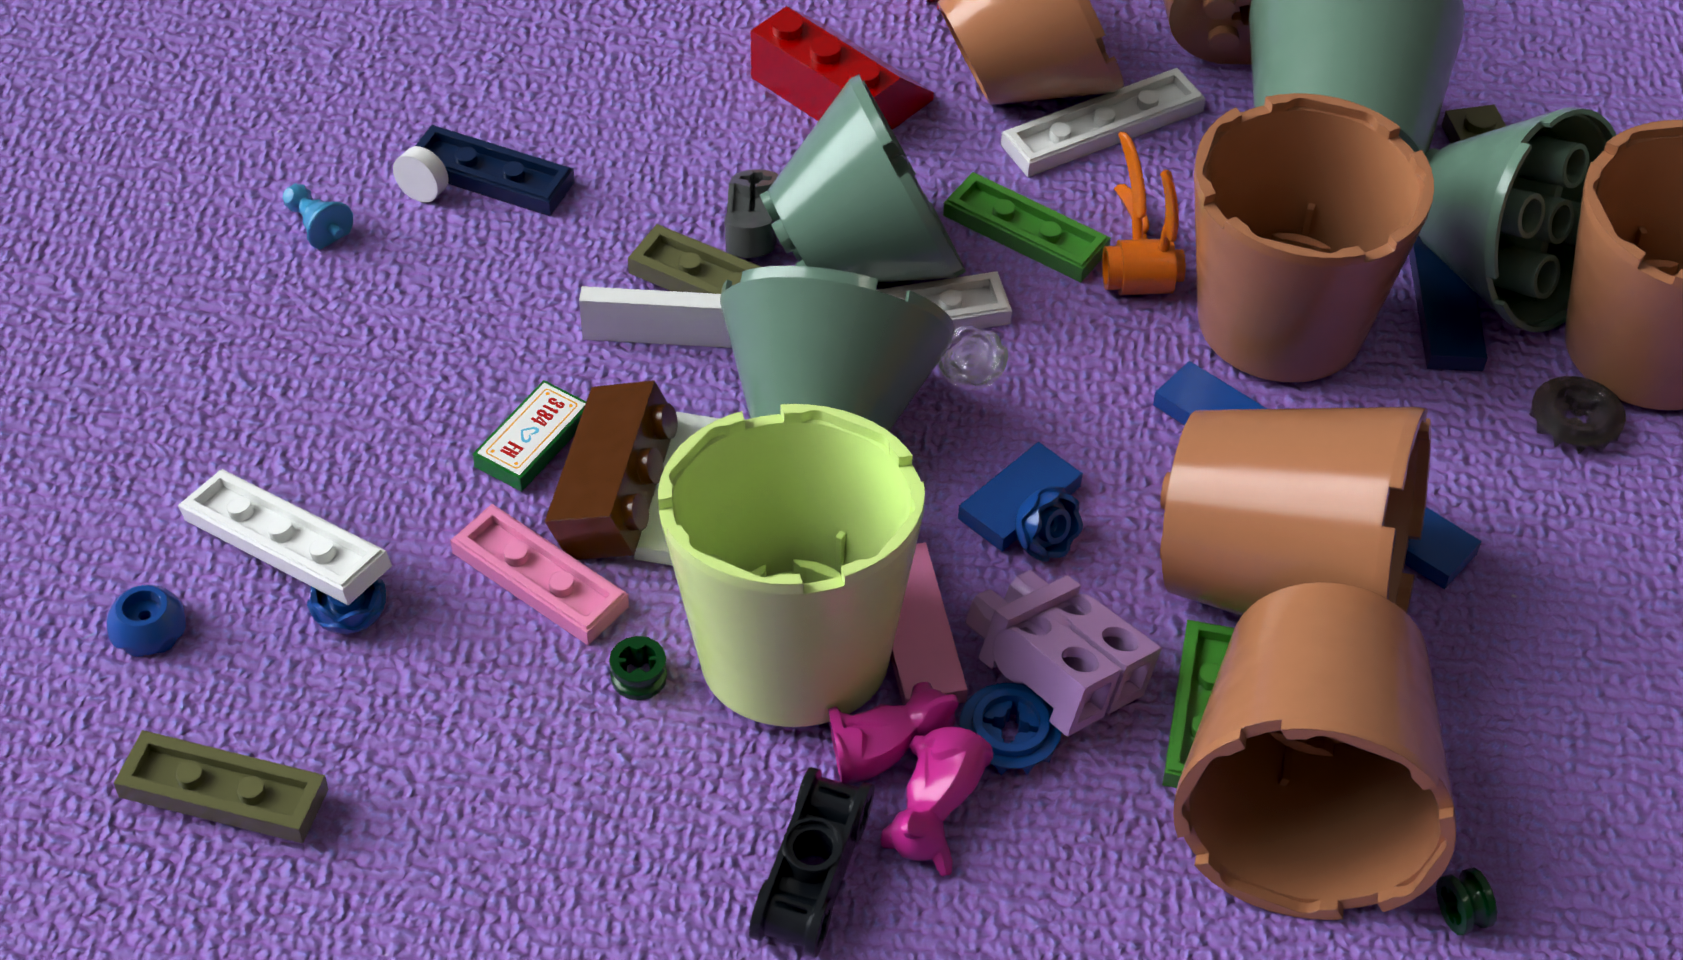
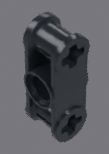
(800, 897)

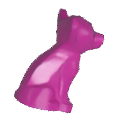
(880, 736)
(943, 778)

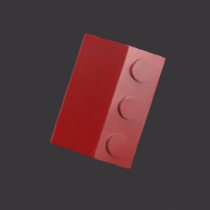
(813, 63)

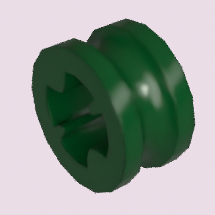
(638, 683)
(1466, 901)

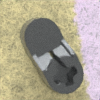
(747, 220)

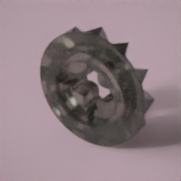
(1581, 397)

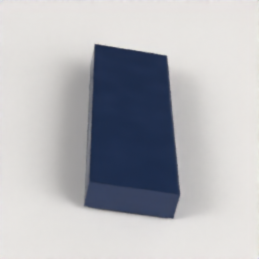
(499, 171)
(1446, 314)

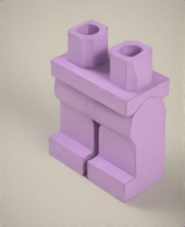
(1063, 648)

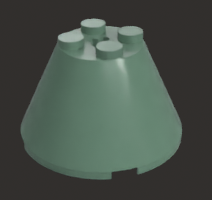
(856, 201)
(1512, 211)
(831, 341)

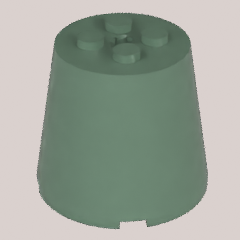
(1361, 51)

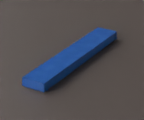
(1443, 545)

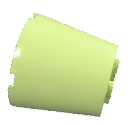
(792, 557)

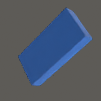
(995, 505)

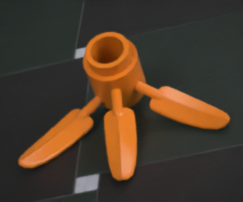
(1142, 263)

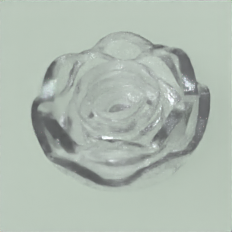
(974, 358)

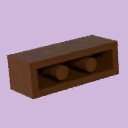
(612, 471)

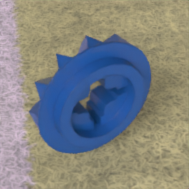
(991, 709)

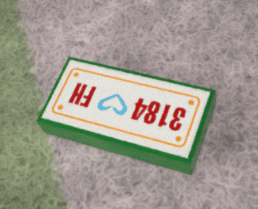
(530, 436)

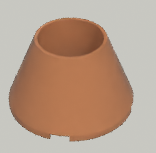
(1032, 48)

